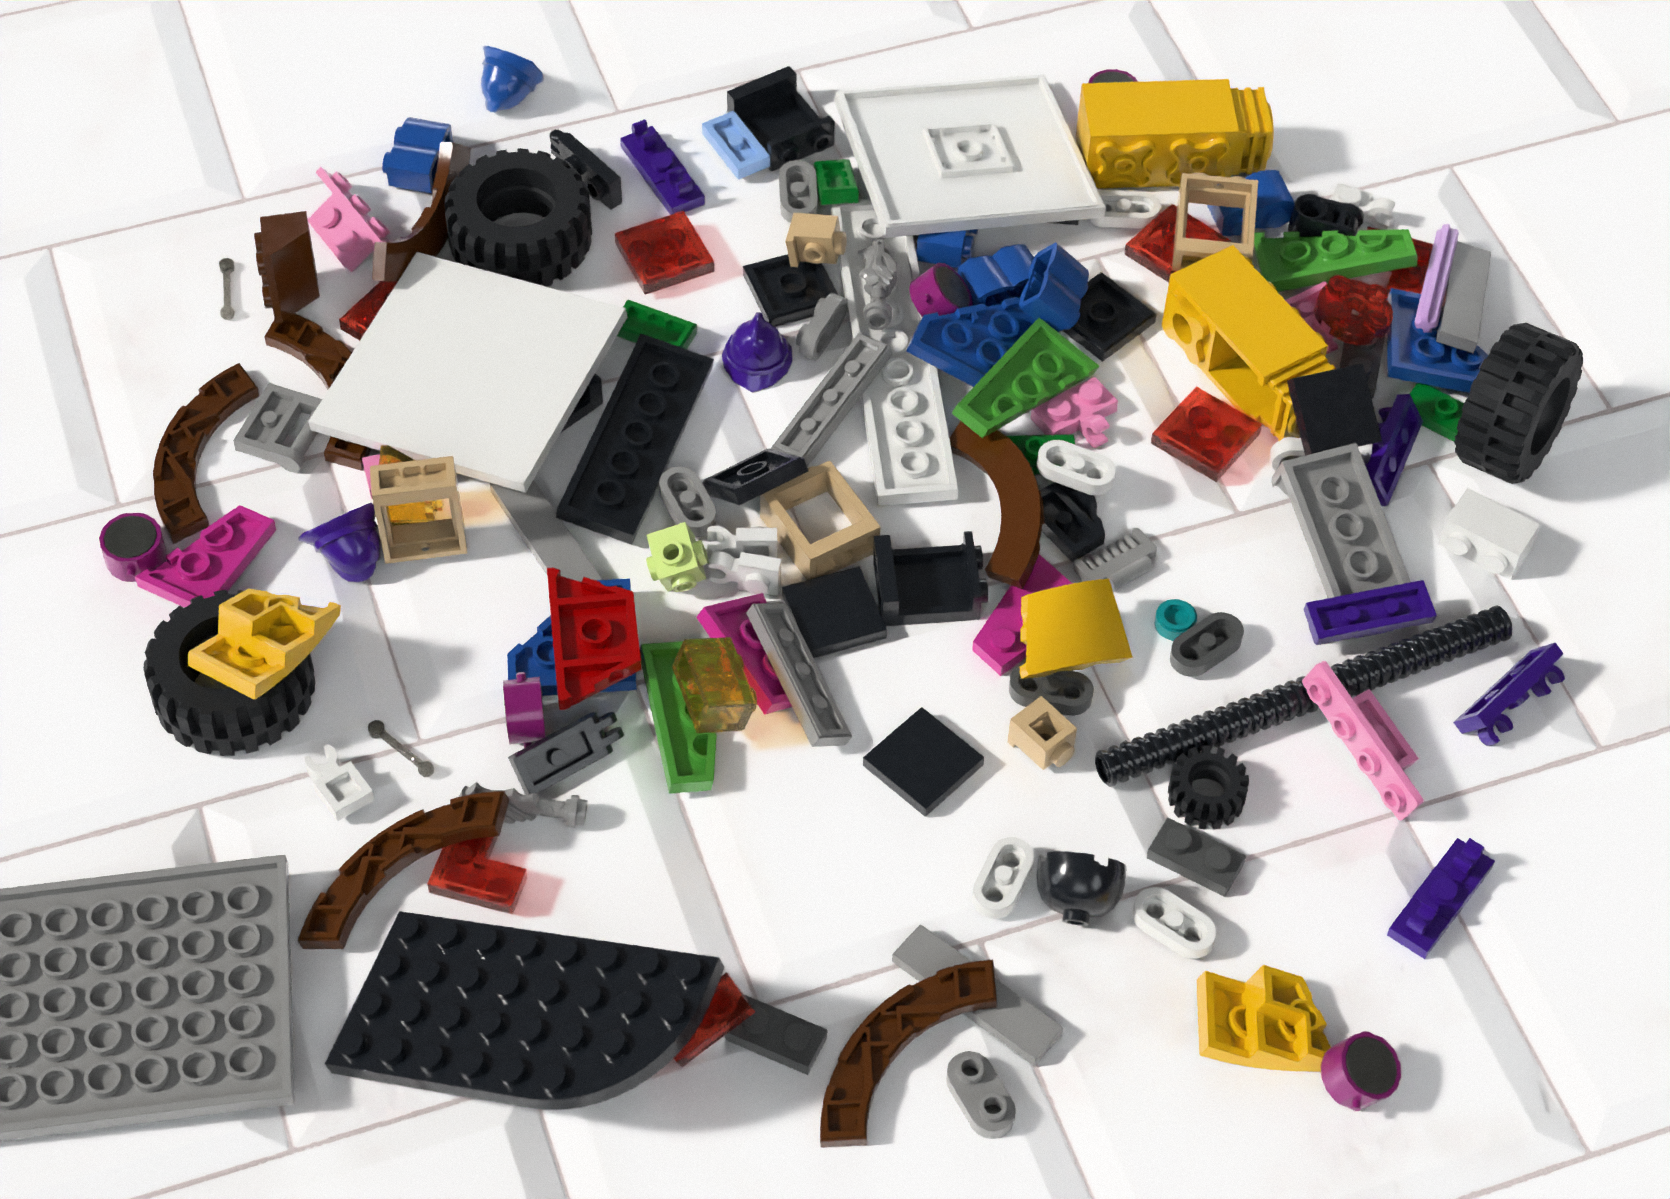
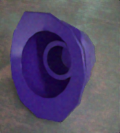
(756, 354)
(348, 543)

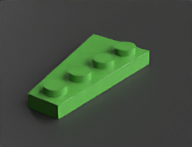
(1308, 261)
(1025, 377)
(685, 755)

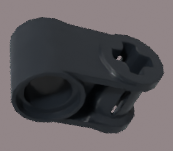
(1316, 214)

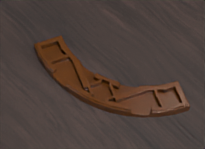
(430, 230)
(326, 359)
(183, 445)
(1019, 501)
(391, 852)
(884, 1037)

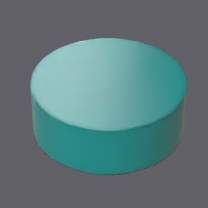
(1174, 618)

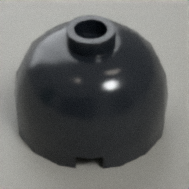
(1079, 885)

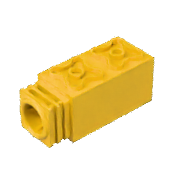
(1168, 128)
(1243, 336)

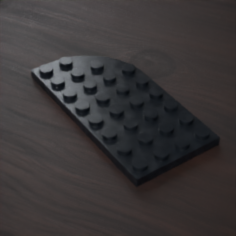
(520, 1013)

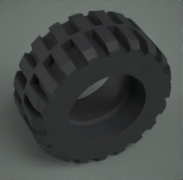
(513, 185)
(1518, 402)
(216, 717)

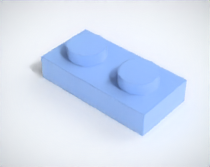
(735, 145)

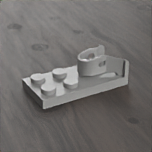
(1342, 521)

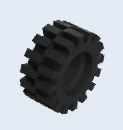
(1202, 807)

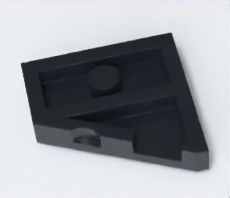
(1071, 520)

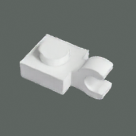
(1375, 212)
(748, 540)

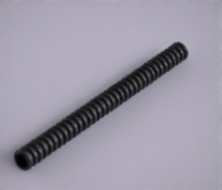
(1292, 699)

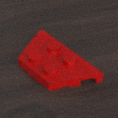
(591, 636)

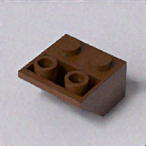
(286, 263)

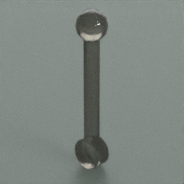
(227, 266)
(377, 730)

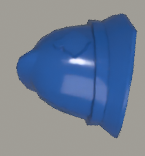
(507, 78)

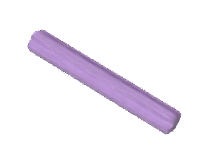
(1436, 278)

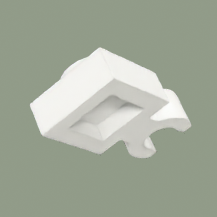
(751, 571)
(339, 788)

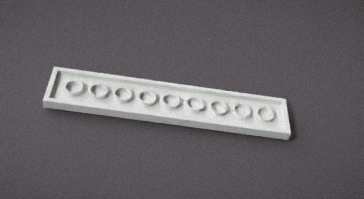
(904, 400)

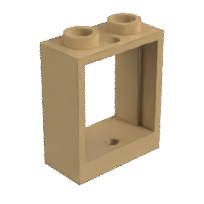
(1204, 189)
(418, 483)
(835, 550)

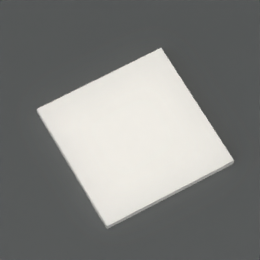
(967, 155)
(470, 370)

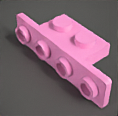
(345, 223)
(1369, 736)

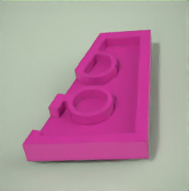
(212, 560)
(731, 620)
(999, 638)

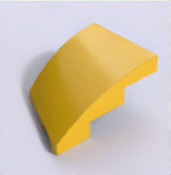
(1072, 629)
(261, 640)
(1261, 1021)

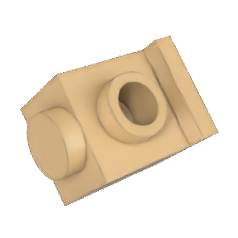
(815, 239)
(1043, 734)

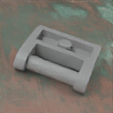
(271, 423)

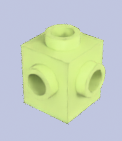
(676, 558)

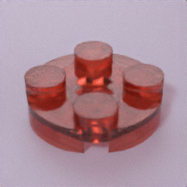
(1344, 294)

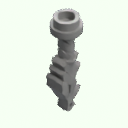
(880, 280)
(530, 805)

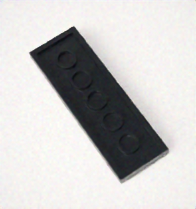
(635, 439)

